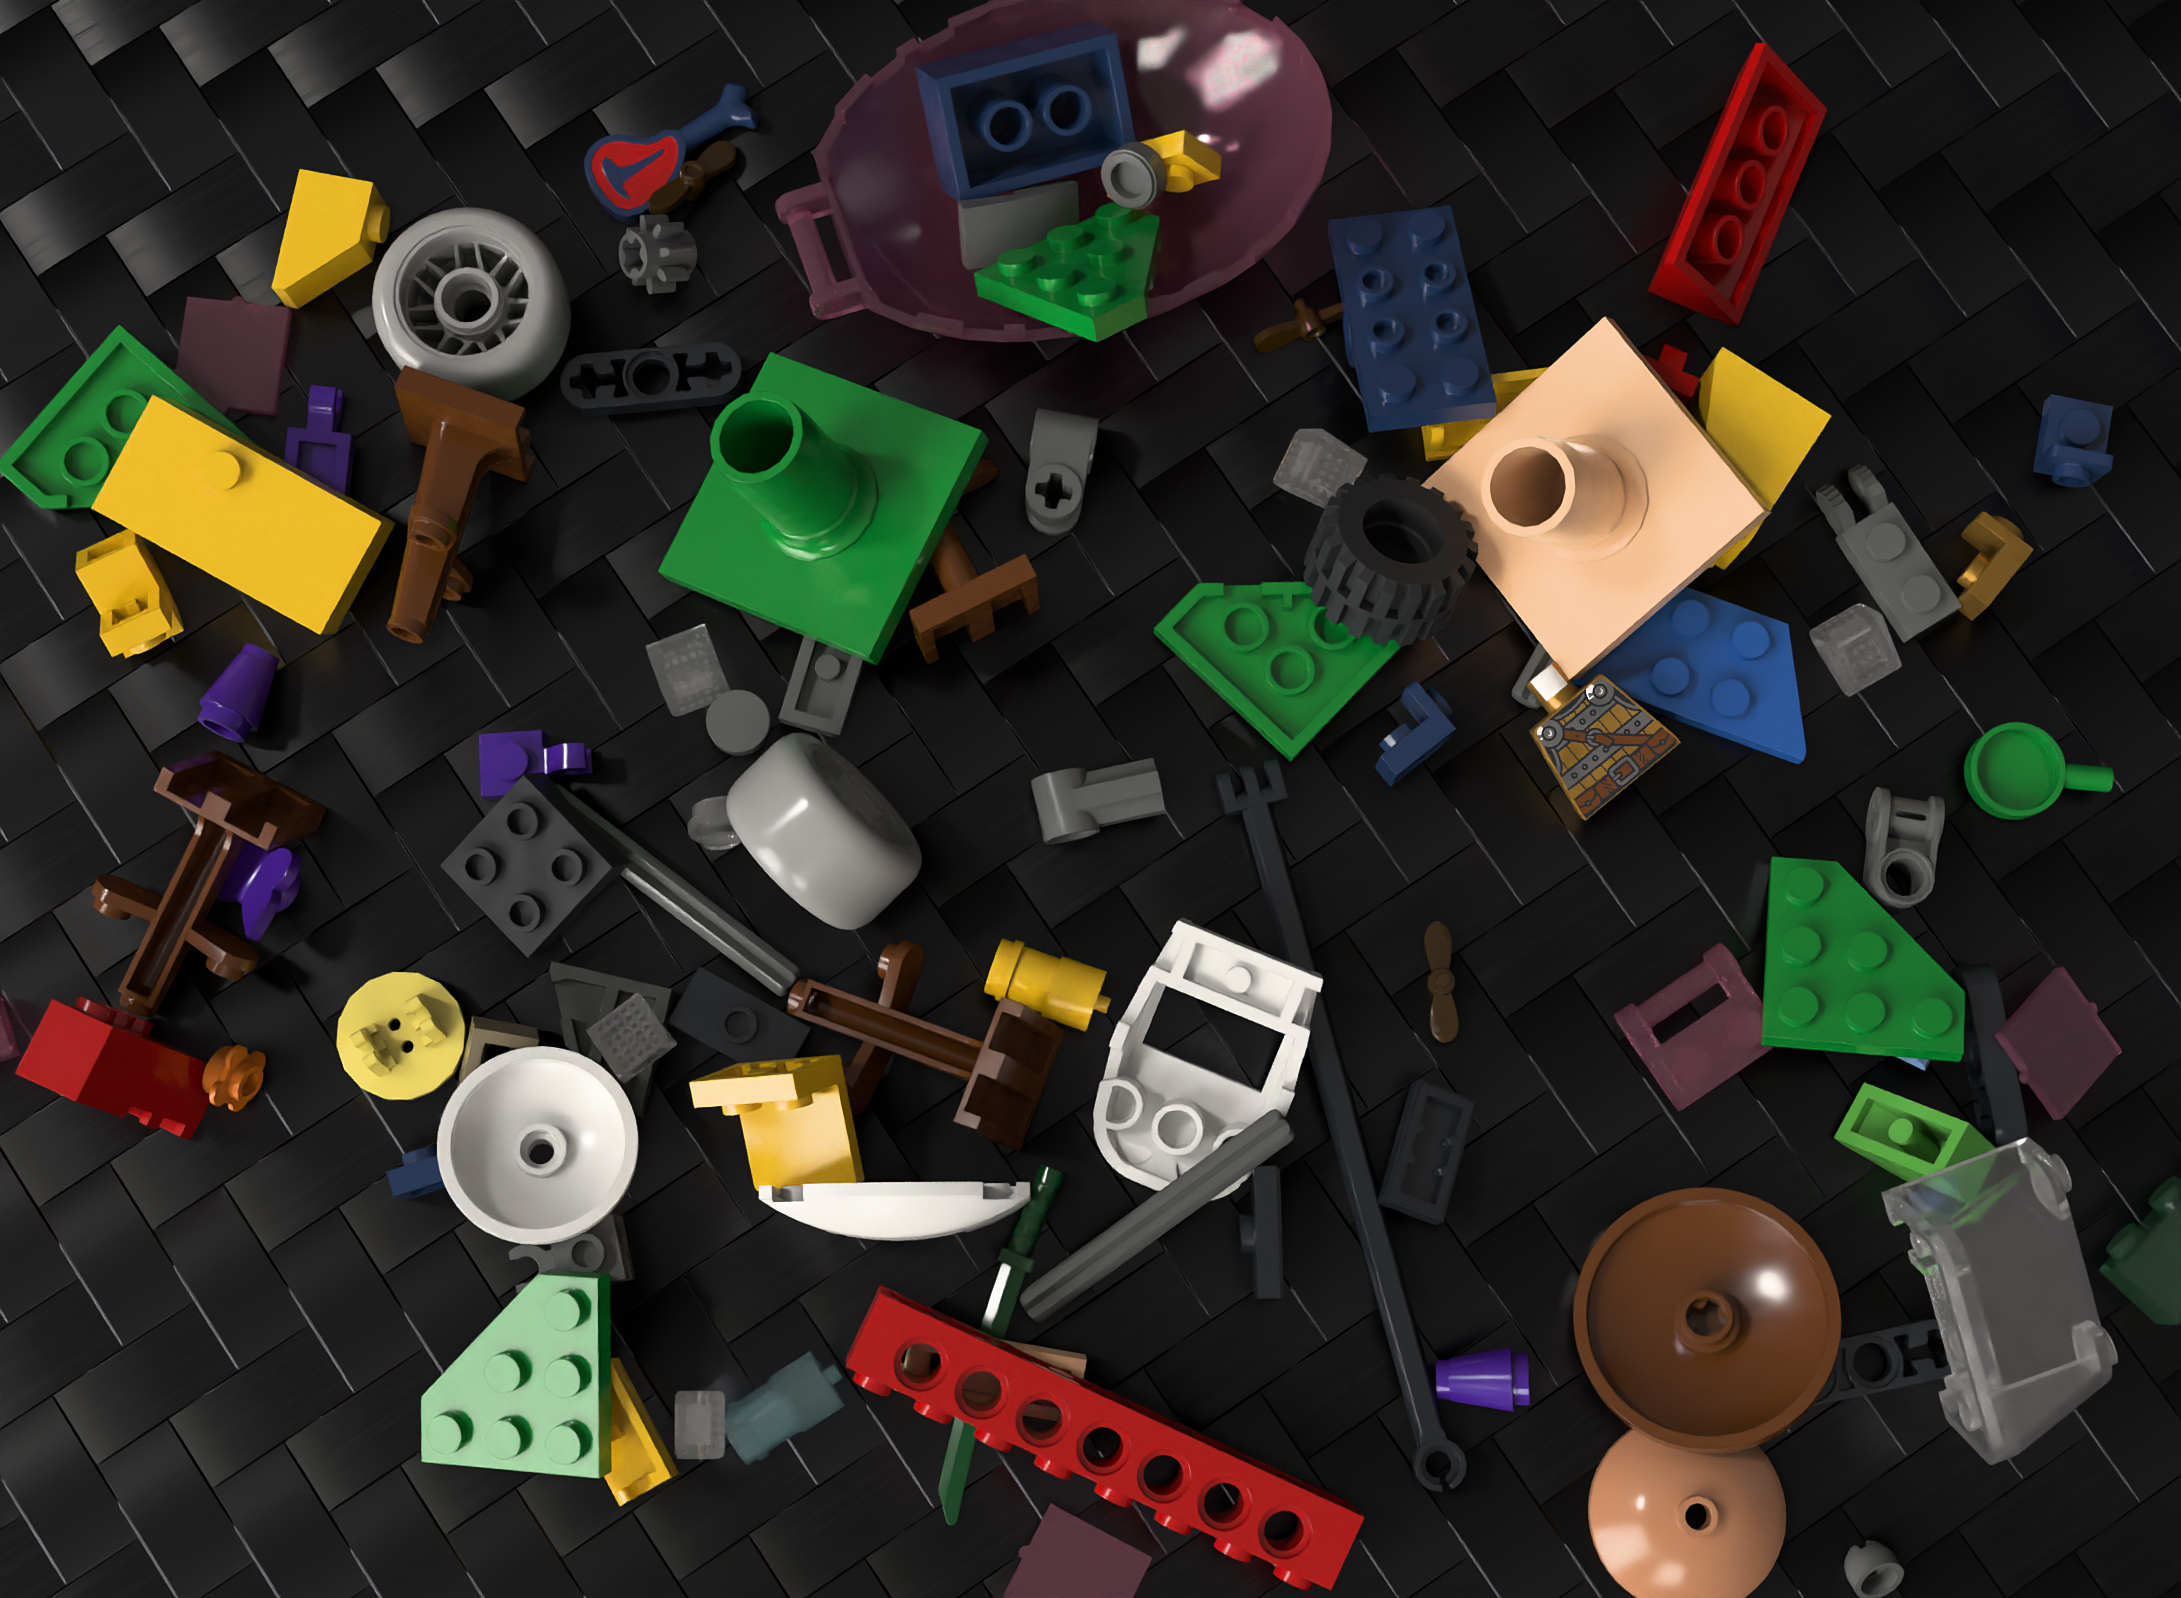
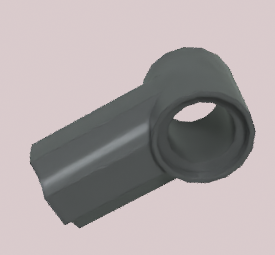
(1080, 802)

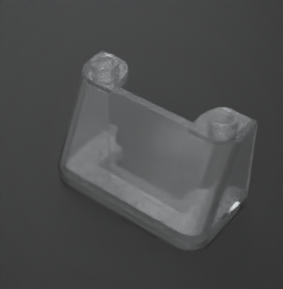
(2006, 1294)

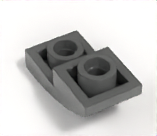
(1014, 220)

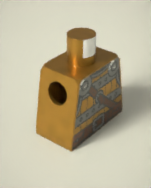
(1594, 737)

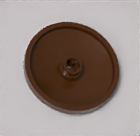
(1707, 1320)

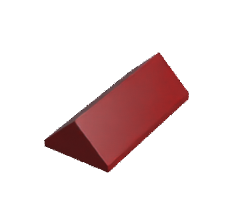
(1740, 190)

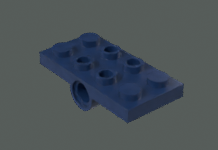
(1410, 319)

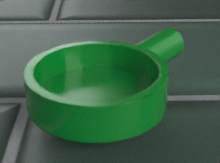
(2022, 771)

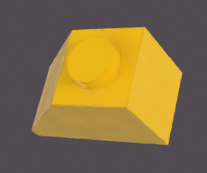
(328, 235)

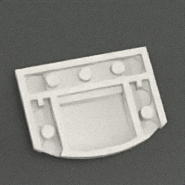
(898, 1208)

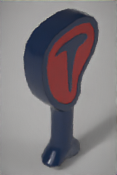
(630, 169)

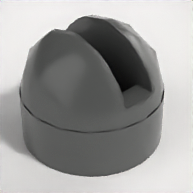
(1872, 1570)

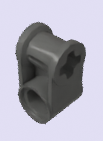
(1059, 462)
(1903, 837)

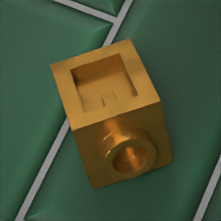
(1999, 559)

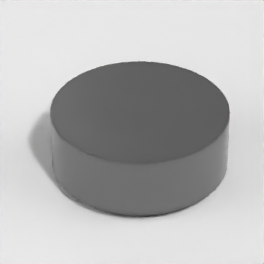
(1134, 175)
(738, 722)

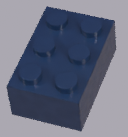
(1025, 110)

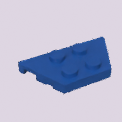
(1714, 672)

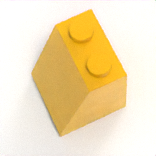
(1756, 426)

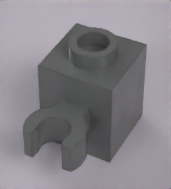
(596, 1250)

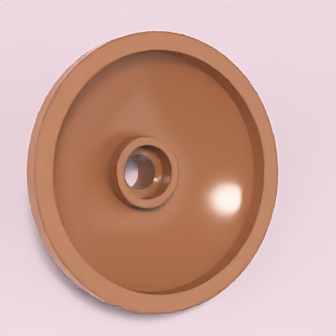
(1642, 1528)

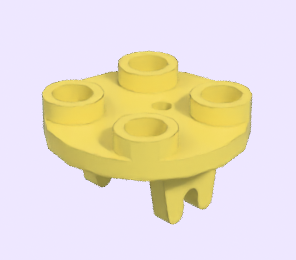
(375, 1052)

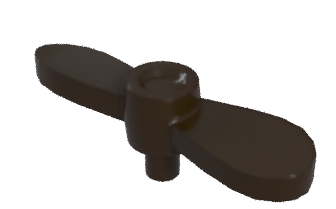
(692, 177)
(1307, 323)
(1441, 982)

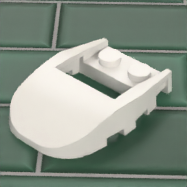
(1168, 1114)

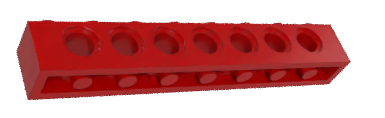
(1307, 1556)

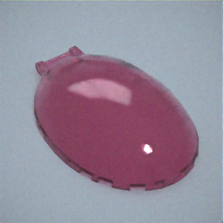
(1185, 66)

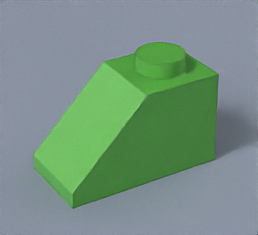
(1907, 1135)

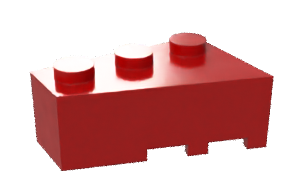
(115, 1066)

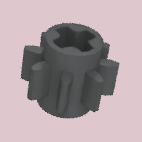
(657, 253)

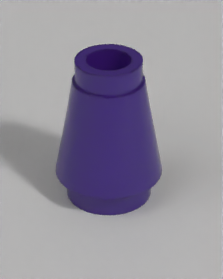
(240, 694)
(1486, 1379)

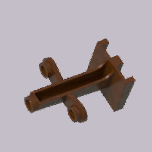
(464, 440)
(967, 595)
(231, 808)
(1002, 1072)

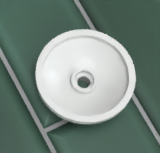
(530, 1101)

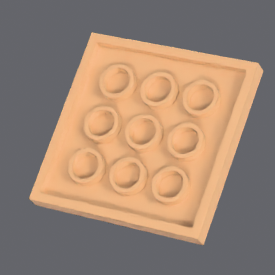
(1596, 498)

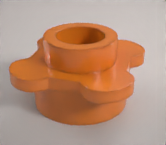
(233, 1076)

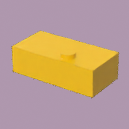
(243, 515)

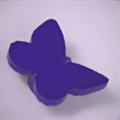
(263, 885)

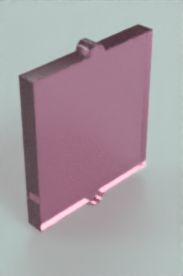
(234, 353)
(2058, 1043)
(1076, 1562)

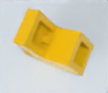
(128, 594)

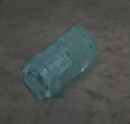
(787, 1404)

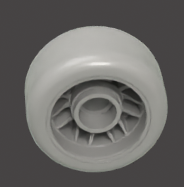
(464, 262)
(823, 831)

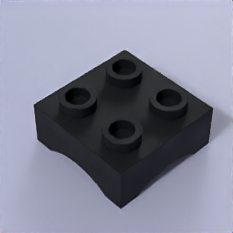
(534, 864)

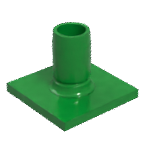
(822, 505)

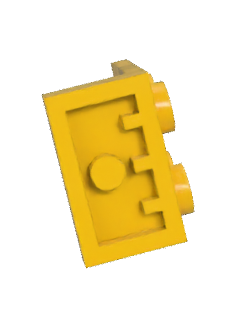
(791, 1118)

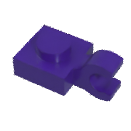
(320, 447)
(514, 754)

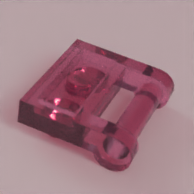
(1710, 1046)

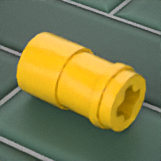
(1050, 985)

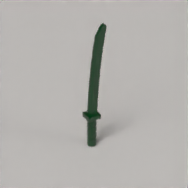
(1015, 1263)

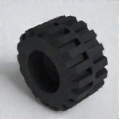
(1390, 559)

